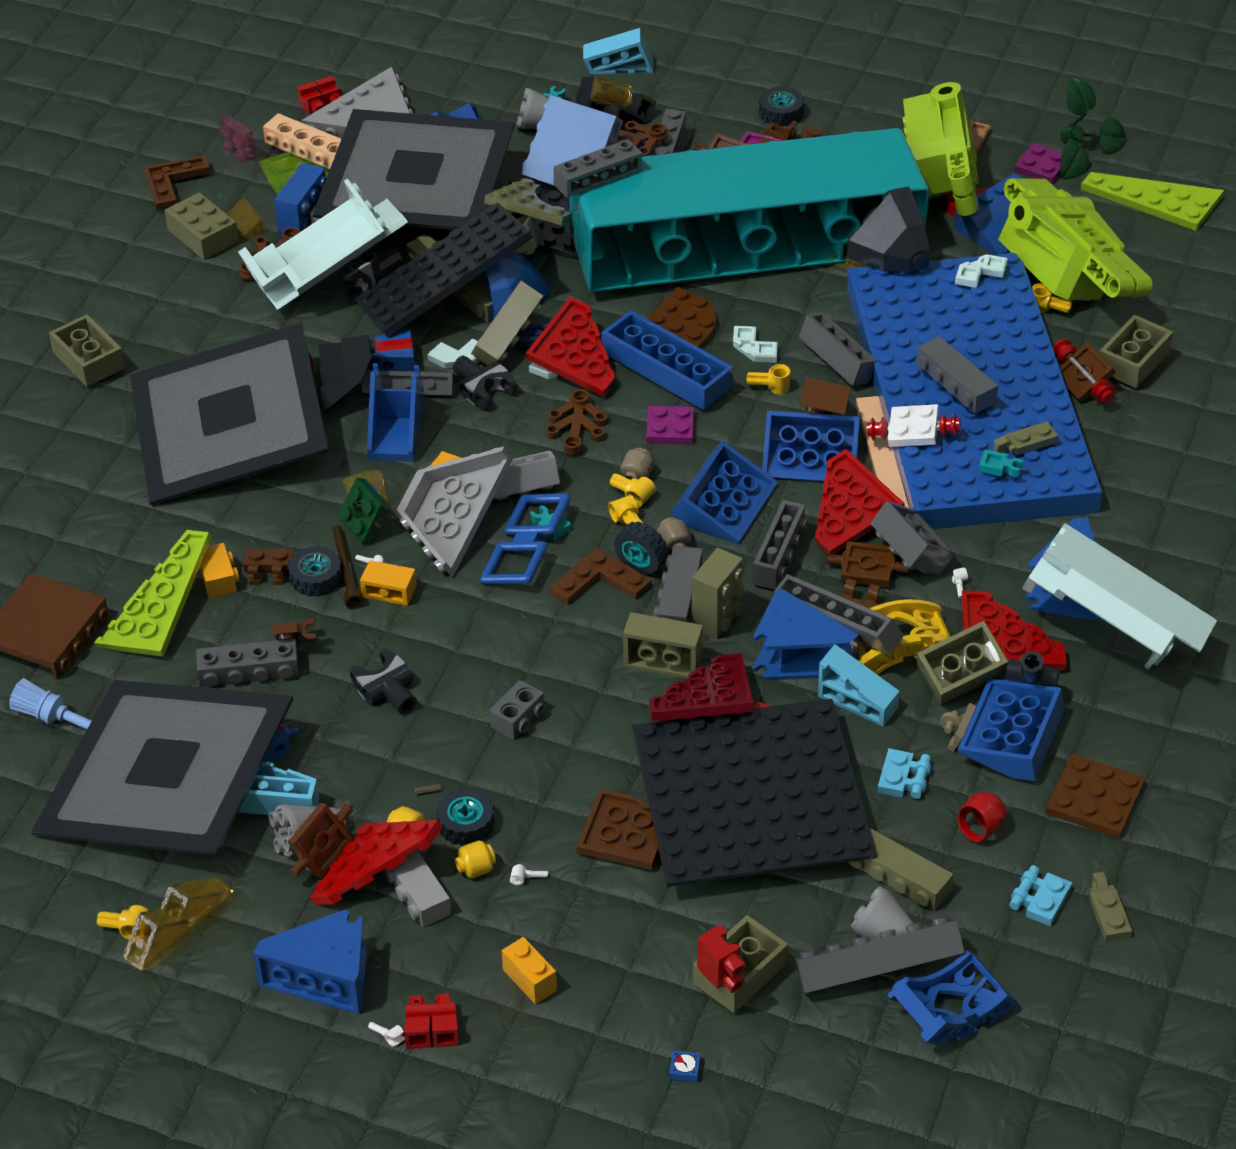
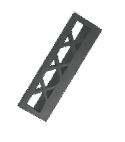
(434, 382)

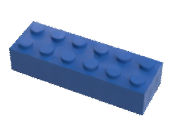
(668, 360)

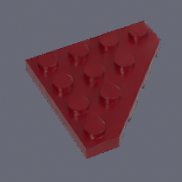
(706, 692)

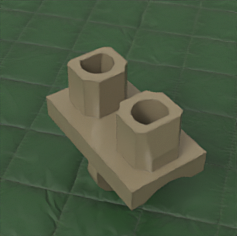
(956, 724)

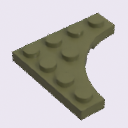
(522, 198)

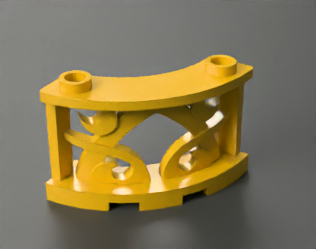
(916, 613)

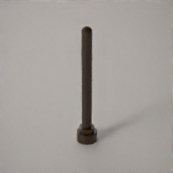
(353, 596)

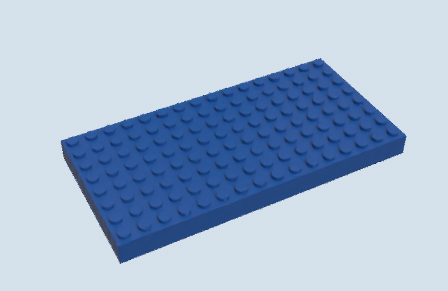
(1005, 339)

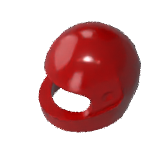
(987, 811)

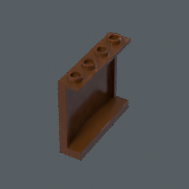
(50, 622)

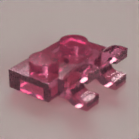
(237, 136)

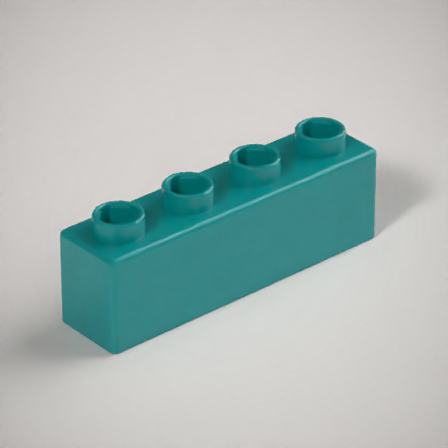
(738, 208)

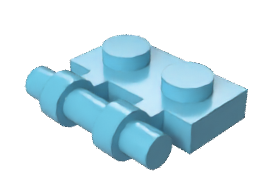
(896, 770)
(1048, 898)

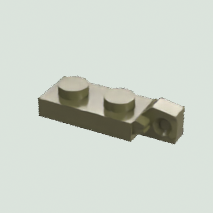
(1026, 439)
(1108, 909)

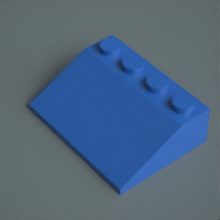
(988, 221)
(804, 442)
(724, 495)
(1013, 727)

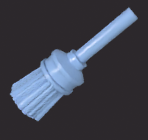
(43, 705)

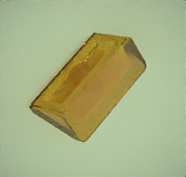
(611, 91)
(246, 218)

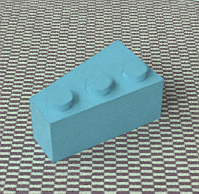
(618, 53)
(856, 687)
(279, 787)

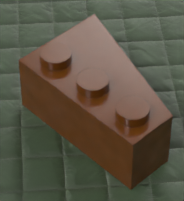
(824, 397)

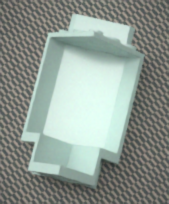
(322, 247)
(1119, 594)

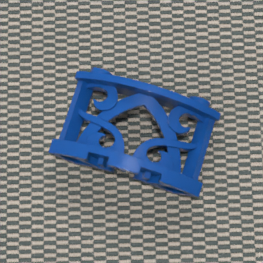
(939, 1024)

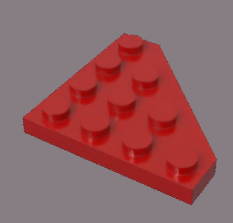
(574, 348)
(849, 502)
(1010, 632)
(370, 852)

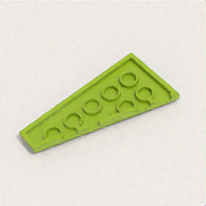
(1169, 201)
(158, 603)

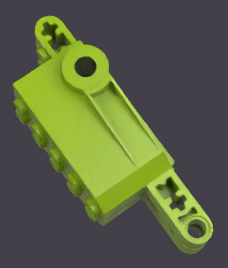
(943, 144)
(1068, 244)

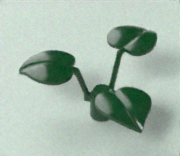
(1112, 134)

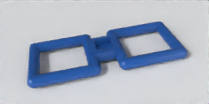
(526, 539)

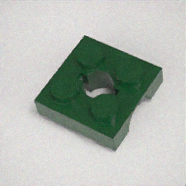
(362, 519)

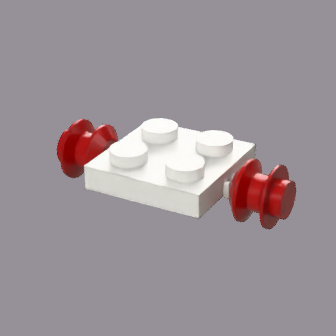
(913, 426)

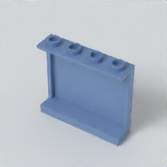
(566, 134)

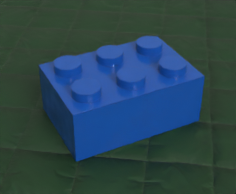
(299, 197)

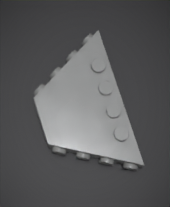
(376, 94)
(450, 502)

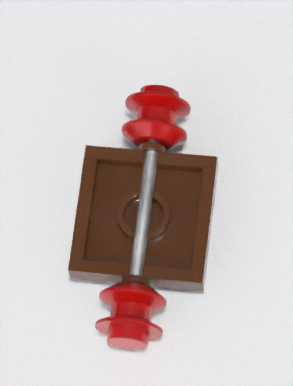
(1085, 372)

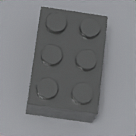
(912, 539)

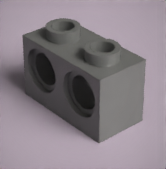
(517, 710)

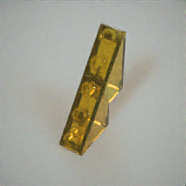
(180, 911)

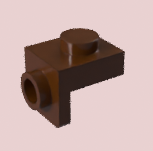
(779, 132)

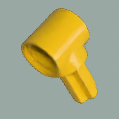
(1047, 300)
(777, 379)
(639, 488)
(624, 510)
(124, 921)

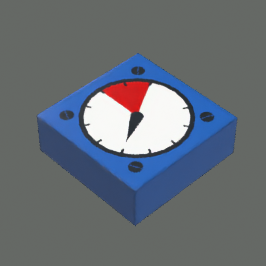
(685, 1066)

